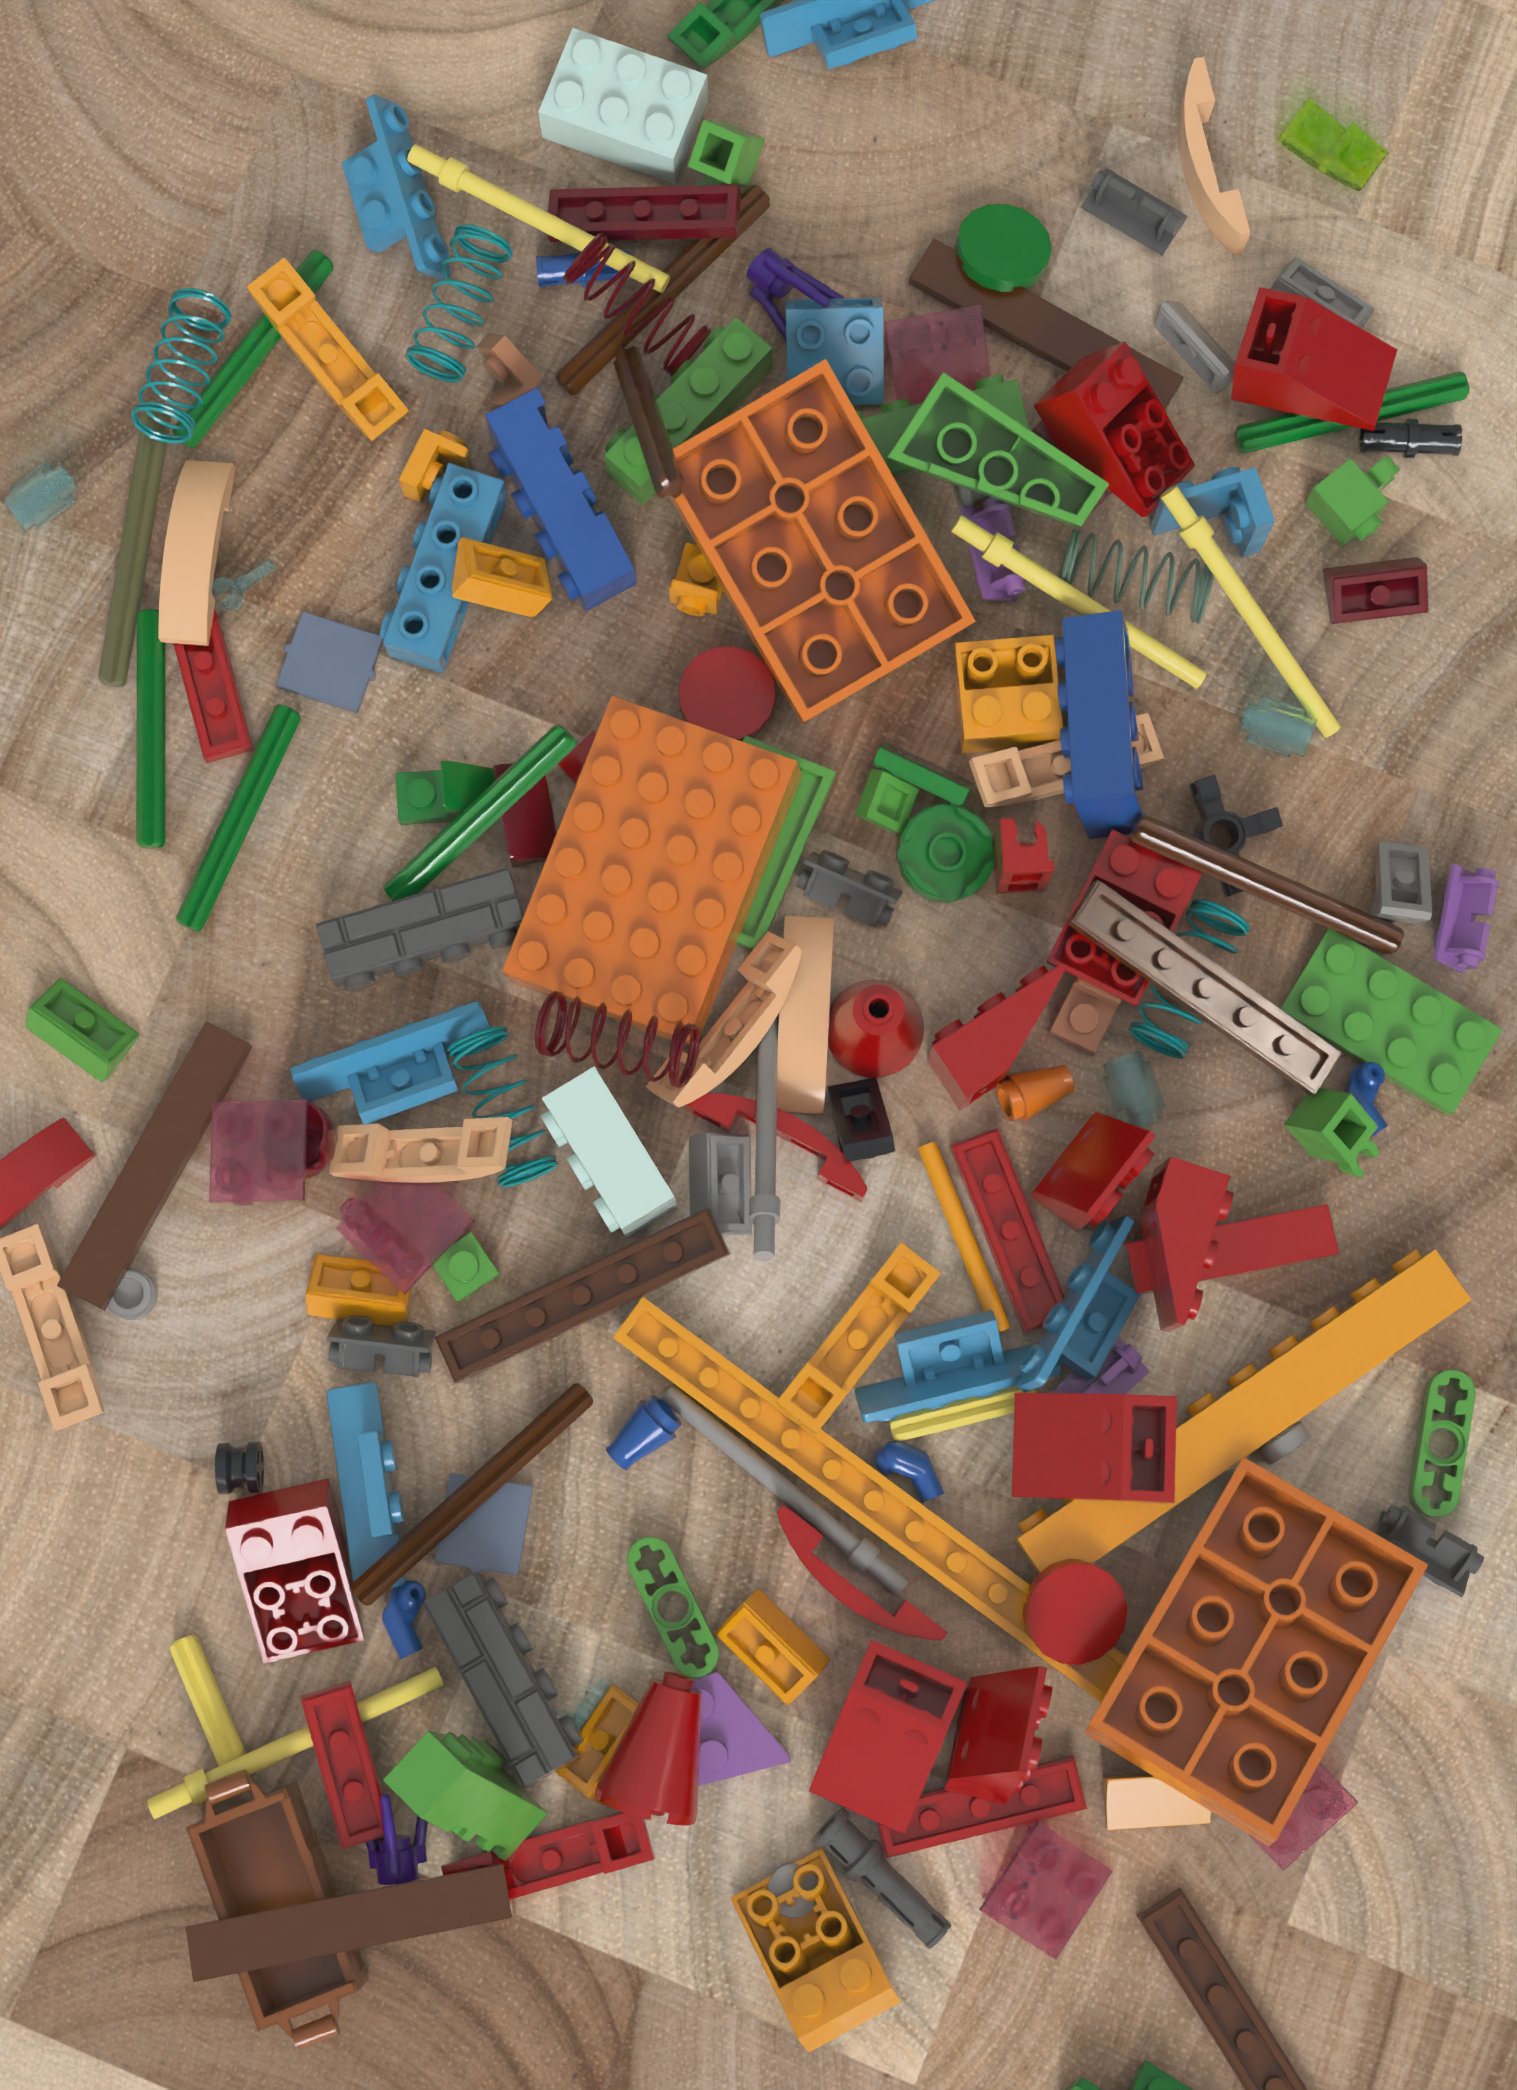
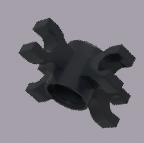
(1211, 809)

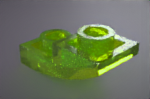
(1329, 147)

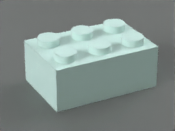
(623, 105)
(607, 1154)

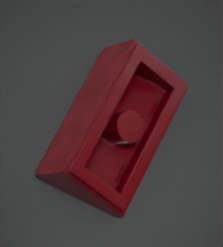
(1376, 590)
(529, 823)

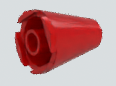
(871, 1044)
(658, 1755)

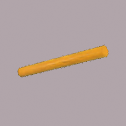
(962, 1233)

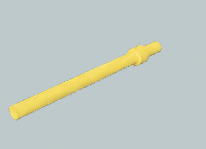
(457, 177)
(1198, 535)
(999, 550)
(194, 1786)

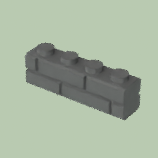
(421, 928)
(502, 1678)

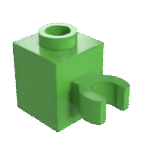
(725, 153)
(1352, 501)
(1334, 1129)

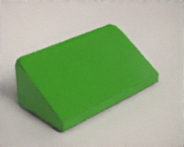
(80, 1029)

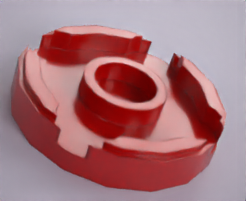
(727, 692)
(1075, 1612)

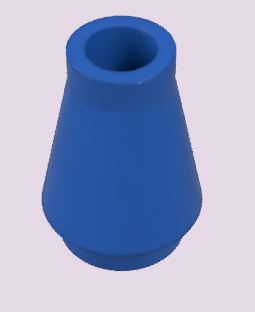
(645, 1431)

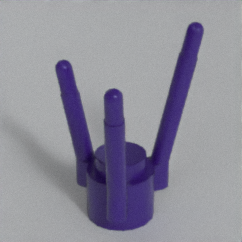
(777, 277)
(395, 1855)

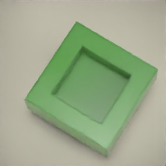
(886, 801)
(465, 1268)

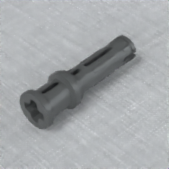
(865, 1862)

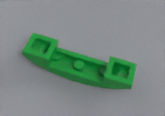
(717, 28)

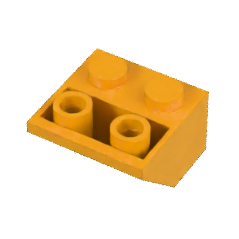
(1007, 693)

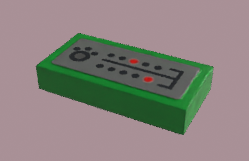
(923, 774)

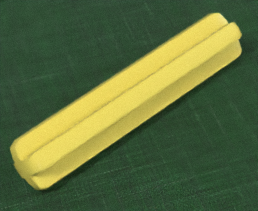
(953, 1414)
(207, 1699)

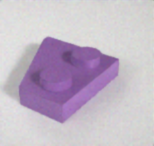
(731, 1734)

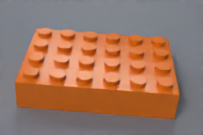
(815, 542)
(653, 869)
(1256, 1651)

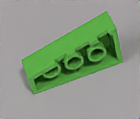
(988, 452)
(467, 1791)

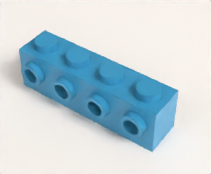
(426, 614)

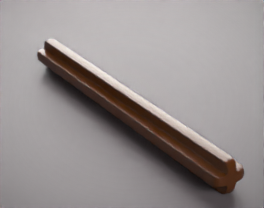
(682, 273)
(648, 422)
(1266, 884)
(471, 1494)

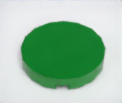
(1003, 247)
(945, 853)

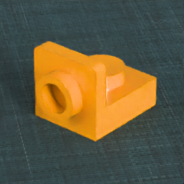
(426, 461)
(695, 585)

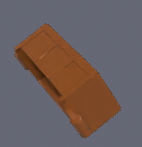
(264, 1860)

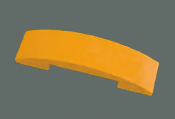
(326, 350)
(858, 1338)

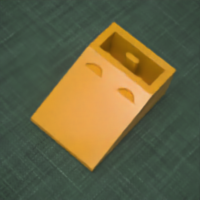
(819, 1961)

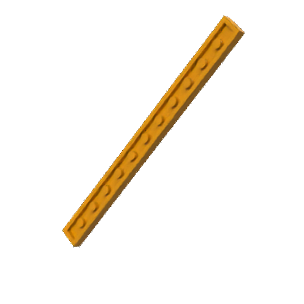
(846, 1482)

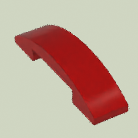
(724, 1109)
(38, 1165)
(905, 1619)
(568, 1854)

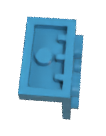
(846, 336)
(1229, 493)

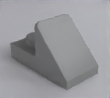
(1402, 884)

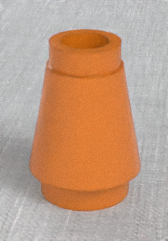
(1033, 1091)

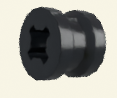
(239, 1468)

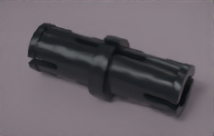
(1412, 438)

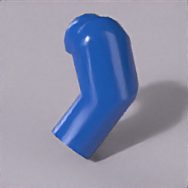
(1364, 1086)
(910, 1462)
(400, 1614)

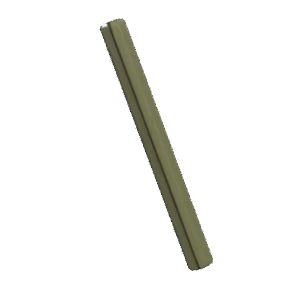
(133, 554)

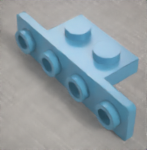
(839, 28)
(392, 193)
(394, 1068)
(1089, 1317)
(944, 1366)
(364, 1475)

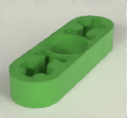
(1436, 1403)
(701, 1635)

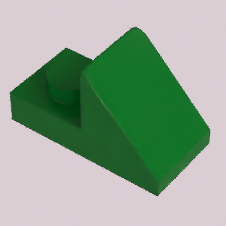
(440, 794)

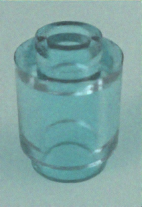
(41, 495)
(1277, 726)
(1133, 1089)

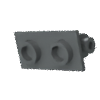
(1133, 211)
(867, 892)
(358, 1341)
(1448, 1557)

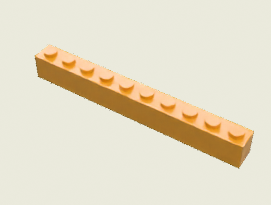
(1262, 1403)

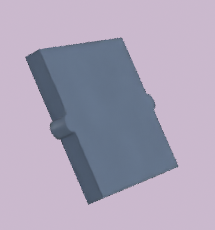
(330, 662)
(492, 1534)

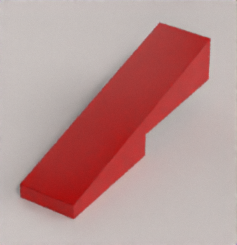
(1255, 1245)

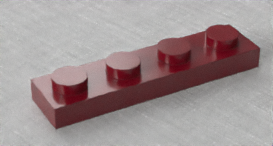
(650, 211)

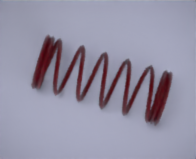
(589, 258)
(677, 1043)

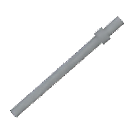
(764, 1205)
(862, 1553)

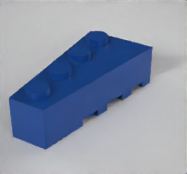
(558, 501)
(1099, 723)

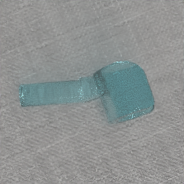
(240, 585)
(584, 1709)

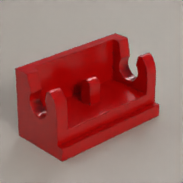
(1021, 866)

